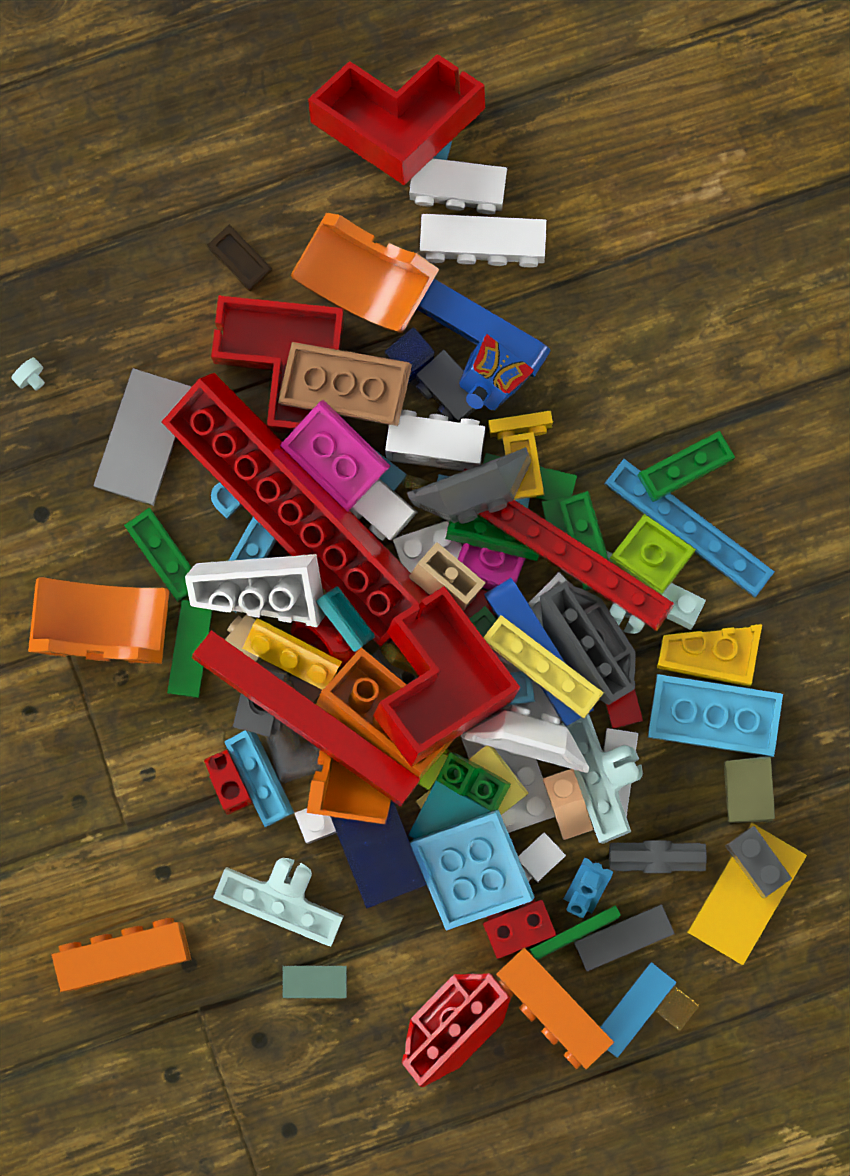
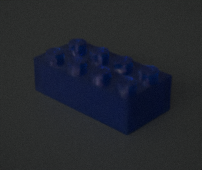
(379, 858)

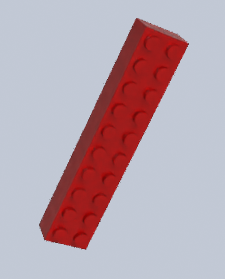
(291, 503)

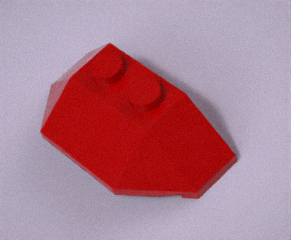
(453, 1025)

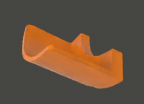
(362, 275)
(98, 621)
(344, 794)

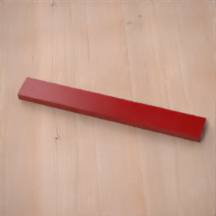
(581, 563)
(306, 718)

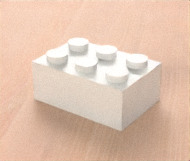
(435, 441)

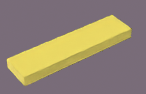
(542, 667)

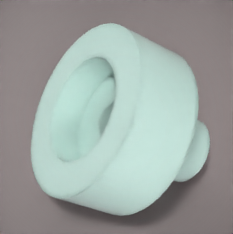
(28, 374)

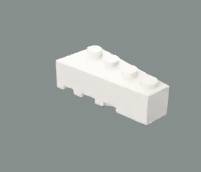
(262, 586)

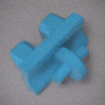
(587, 888)

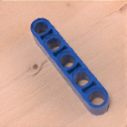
(475, 322)
(510, 603)

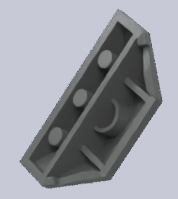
(474, 490)
(589, 639)

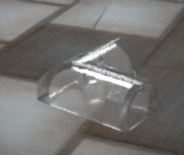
(291, 757)

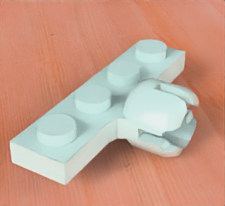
(684, 612)
(604, 779)
(280, 901)

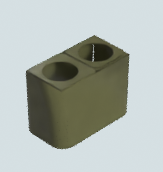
(749, 790)

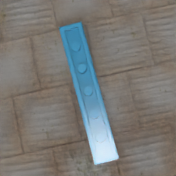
(693, 529)

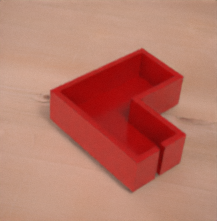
(398, 128)
(261, 337)
(457, 681)

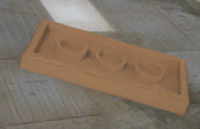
(347, 381)

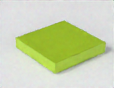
(652, 554)

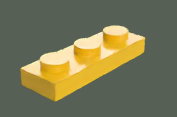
(291, 654)

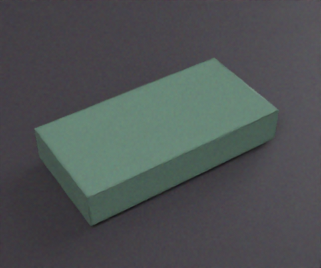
(314, 981)

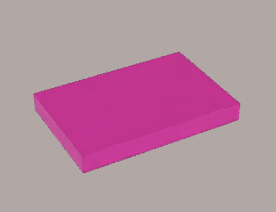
(335, 455)

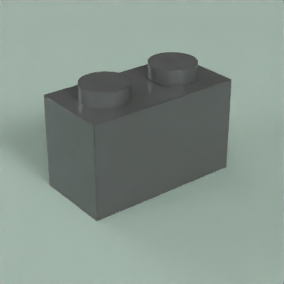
(441, 382)
(758, 862)

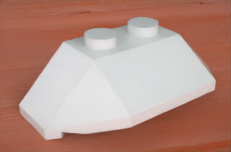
(529, 736)

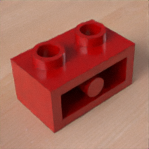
(518, 928)

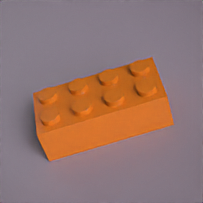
(354, 699)
(121, 956)
(555, 1009)

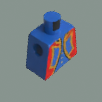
(492, 375)

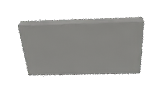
(139, 441)

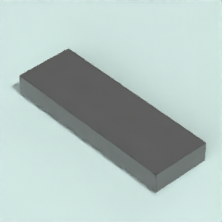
(624, 937)

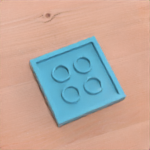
(472, 870)

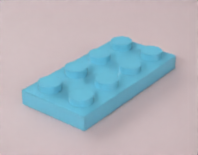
(715, 715)

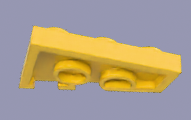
(714, 655)

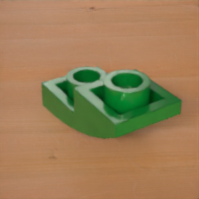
(473, 781)

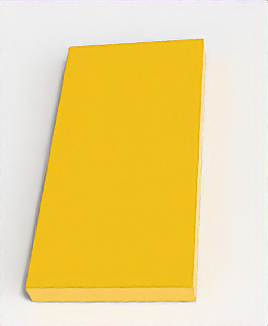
(735, 910)

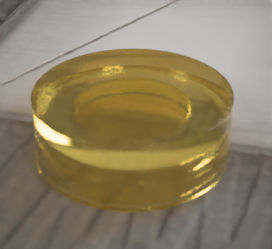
(415, 483)

